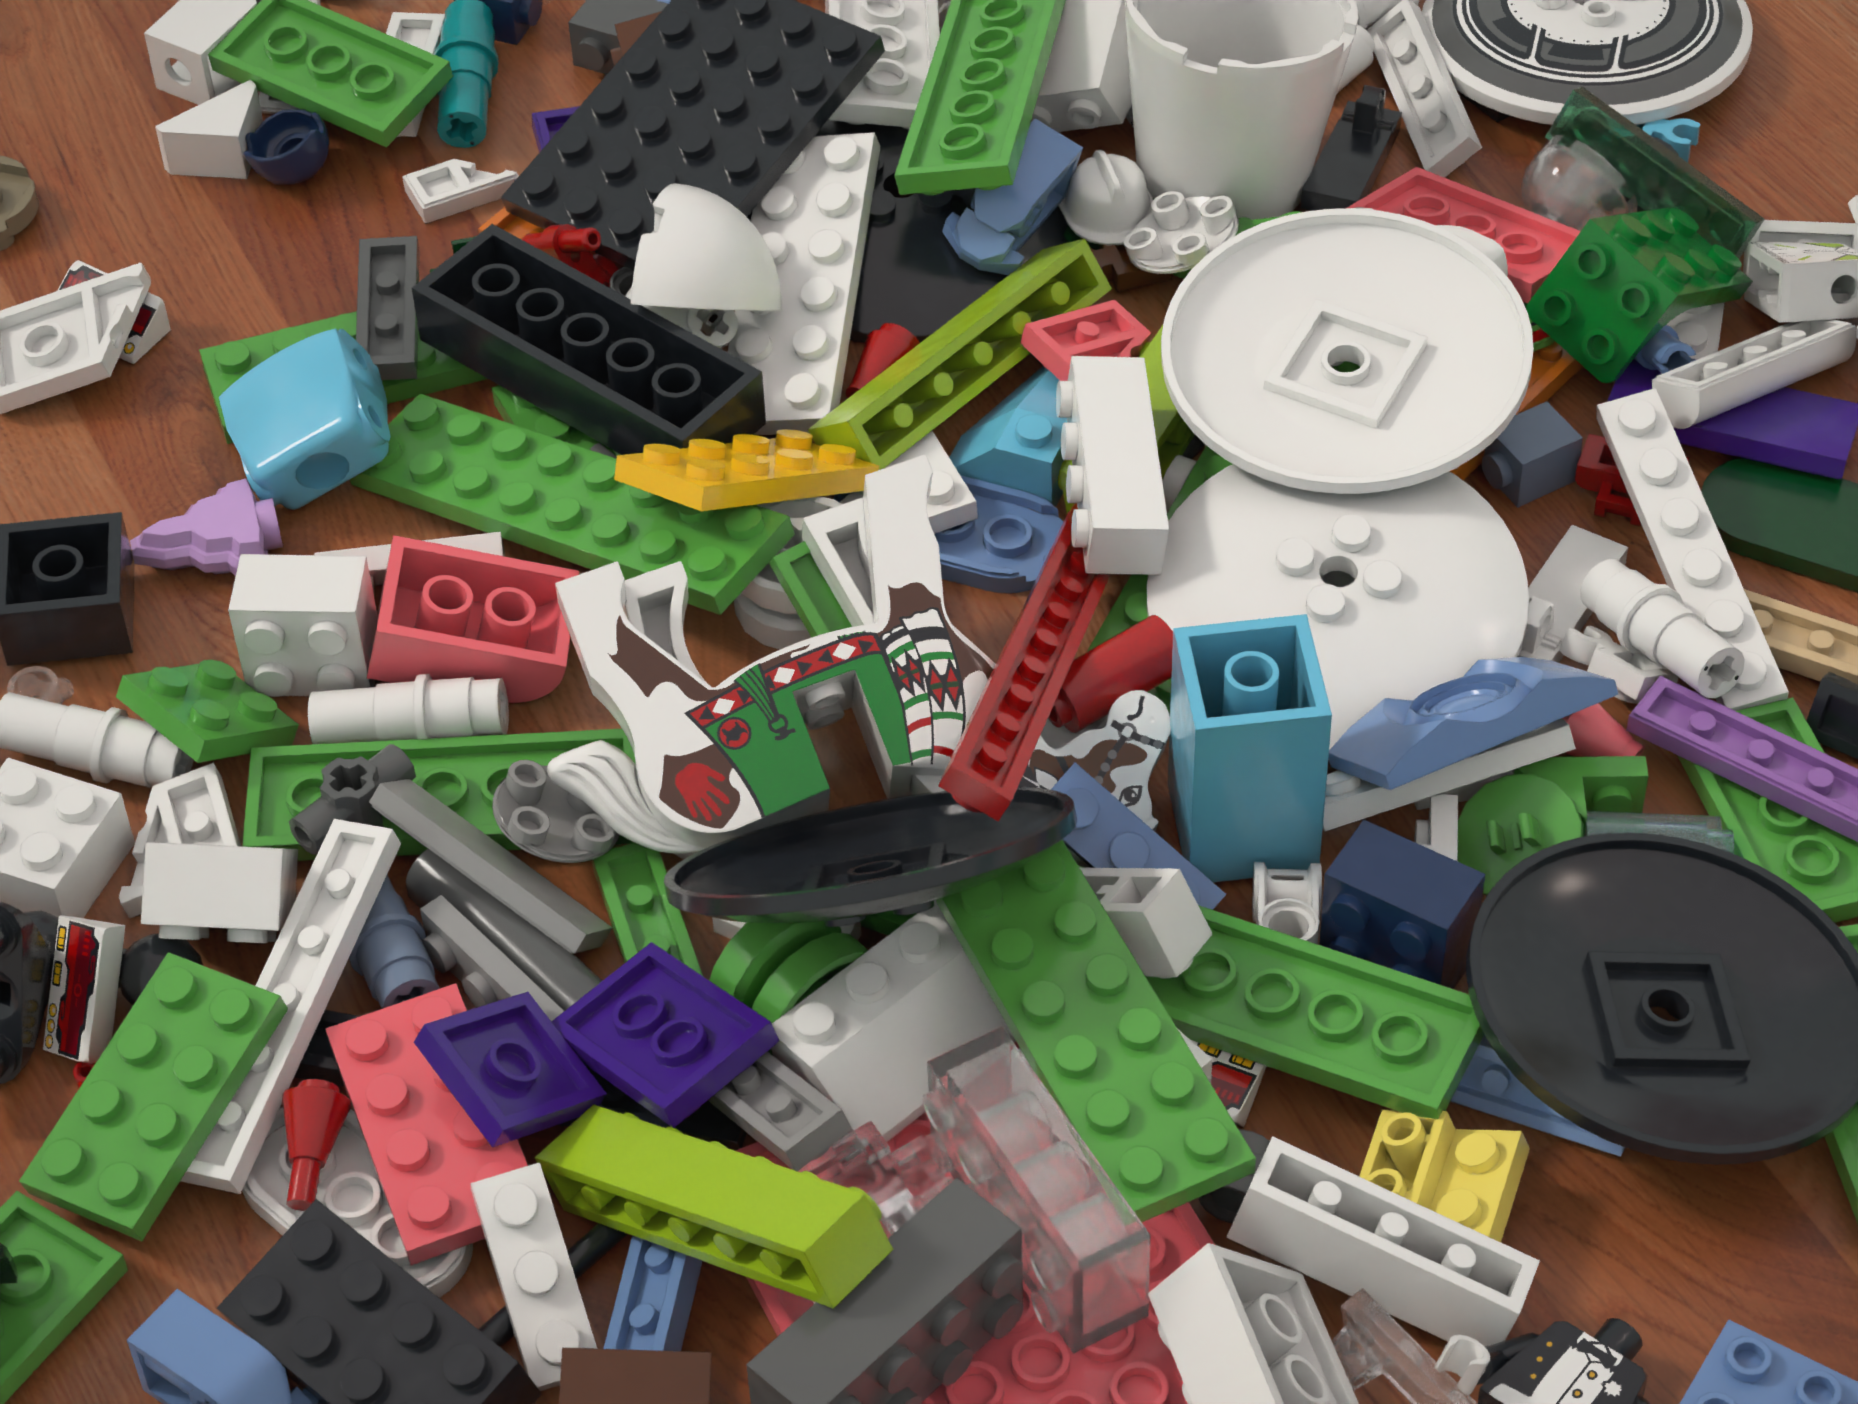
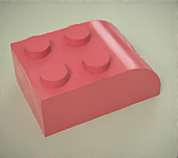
(470, 617)

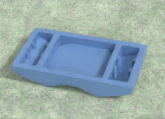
(1463, 717)

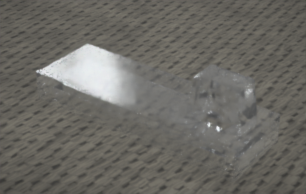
(1378, 1345)

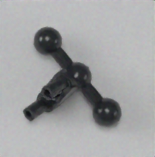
(26, 976)

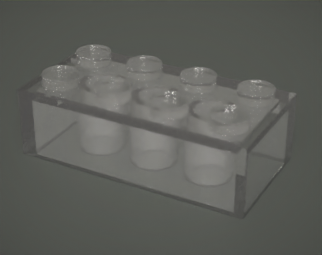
(1022, 1155)

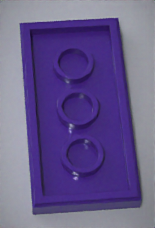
(1779, 428)

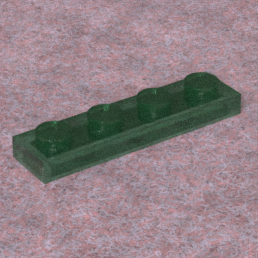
(1654, 172)

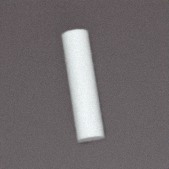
(1753, 369)

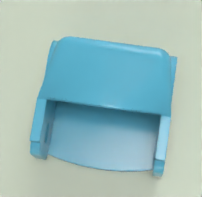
(308, 418)

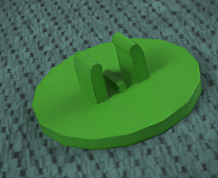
(1513, 821)

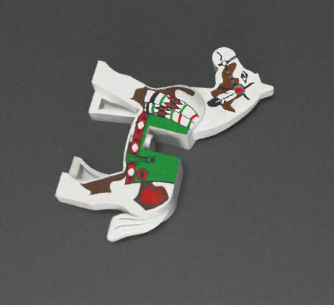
(741, 750)

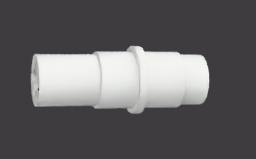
(1657, 624)
(409, 710)
(90, 740)

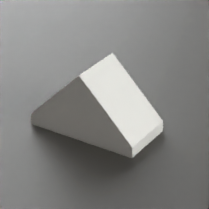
(212, 135)

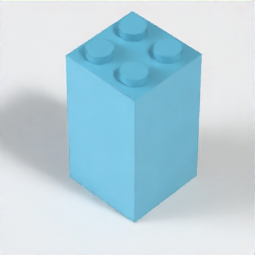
(1248, 745)

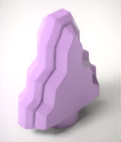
(211, 533)

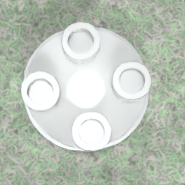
(1180, 232)

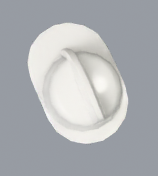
(1106, 198)

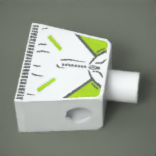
(1803, 280)

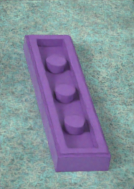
(1749, 754)

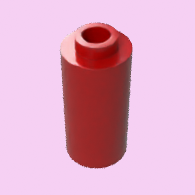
(1125, 663)

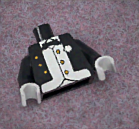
(1551, 1366)

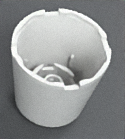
(1235, 95)

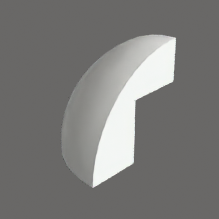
(703, 256)

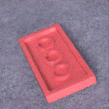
(1528, 239)
(415, 1126)

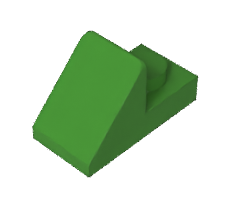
(1596, 781)

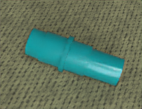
(469, 47)

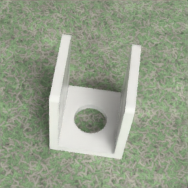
(189, 35)

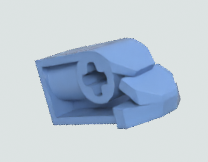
(1012, 213)
(201, 1359)

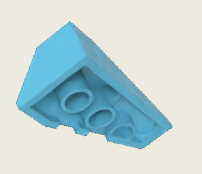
(1017, 441)

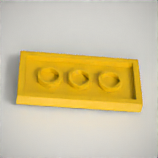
(744, 471)

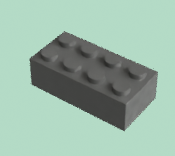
(910, 1319)

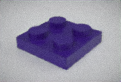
(509, 1068)

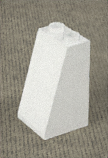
(1087, 68)

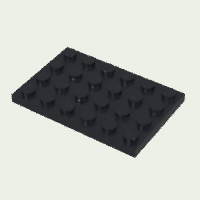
(699, 100)

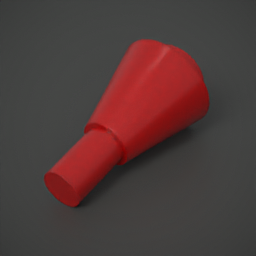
(312, 1123)

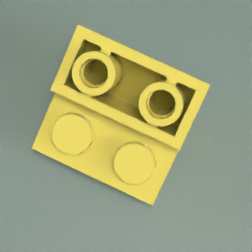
(1447, 1169)

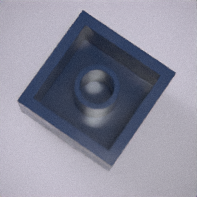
(1400, 905)

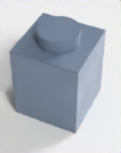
(1533, 455)

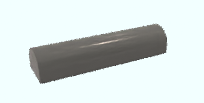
(538, 956)

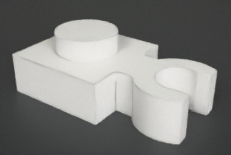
(1631, 672)

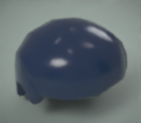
(288, 147)

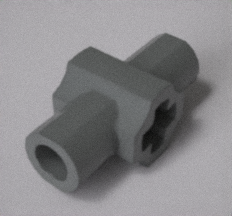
(347, 793)

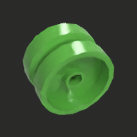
(782, 963)

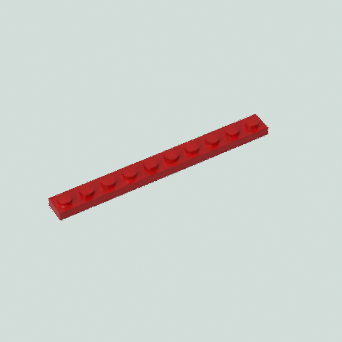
(1025, 681)

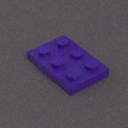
(664, 1034)

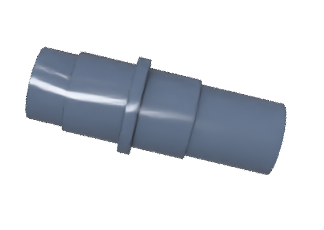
(392, 951)

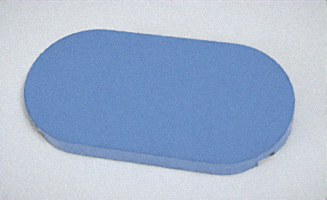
(1002, 546)

